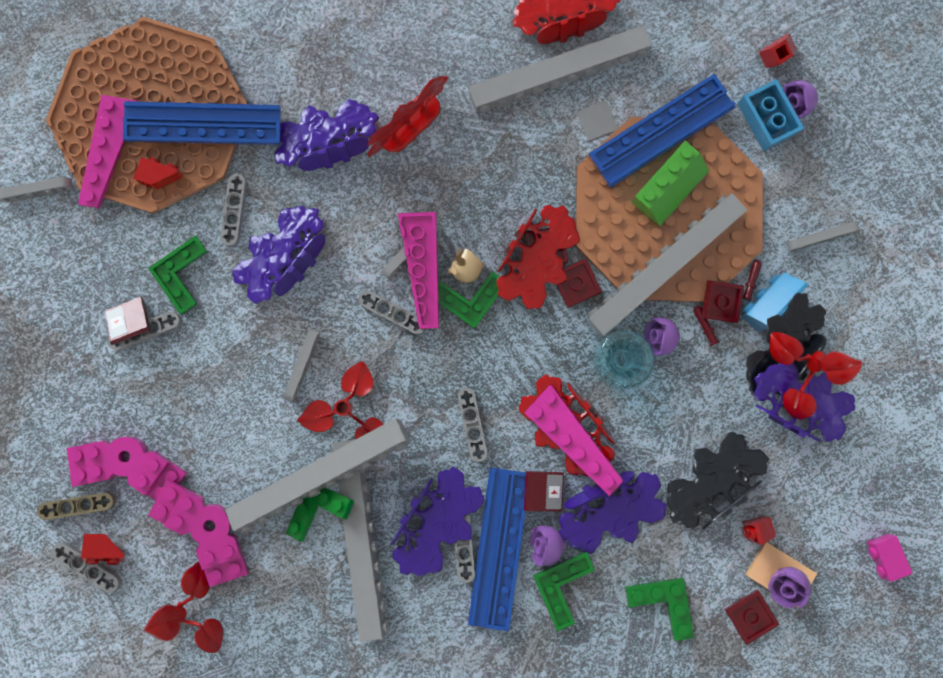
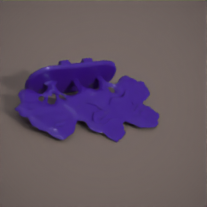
(319, 130)
(274, 253)
(829, 406)
(617, 514)
(441, 523)

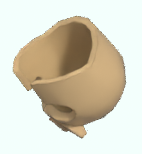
(466, 266)

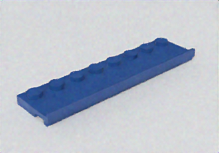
(201, 123)
(662, 130)
(498, 550)

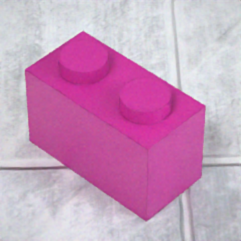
(889, 558)

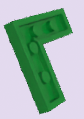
(166, 272)
(470, 311)
(305, 512)
(558, 575)
(669, 591)

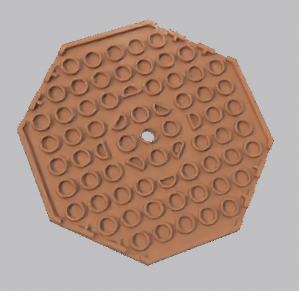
(146, 65)
(622, 238)

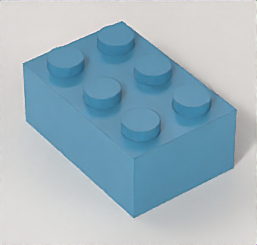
(770, 115)

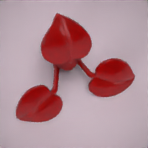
(839, 369)
(318, 413)
(166, 620)

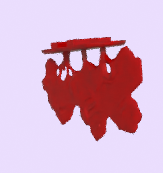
(531, 10)
(409, 119)
(539, 261)
(543, 439)

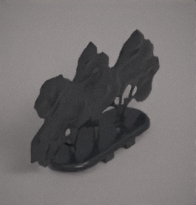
(798, 320)
(715, 477)

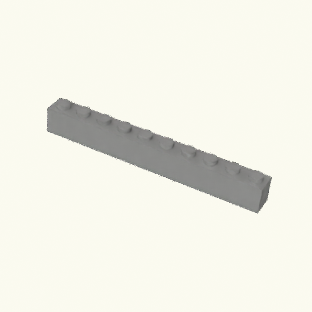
(559, 69)
(666, 265)
(318, 475)
(362, 557)

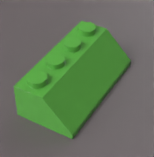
(671, 184)

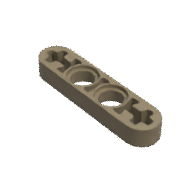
(77, 508)

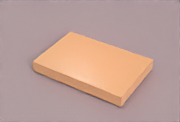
(769, 561)

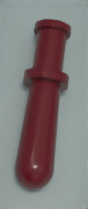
(750, 285)
(706, 326)

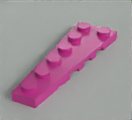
(104, 151)
(421, 252)
(562, 426)

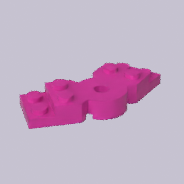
(104, 460)
(187, 513)

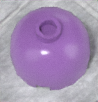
(802, 97)
(662, 335)
(547, 545)
(790, 587)

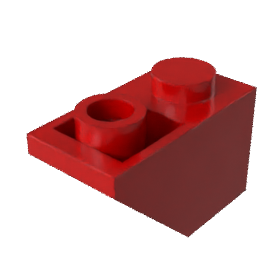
(778, 51)
(156, 175)
(758, 530)
(100, 548)

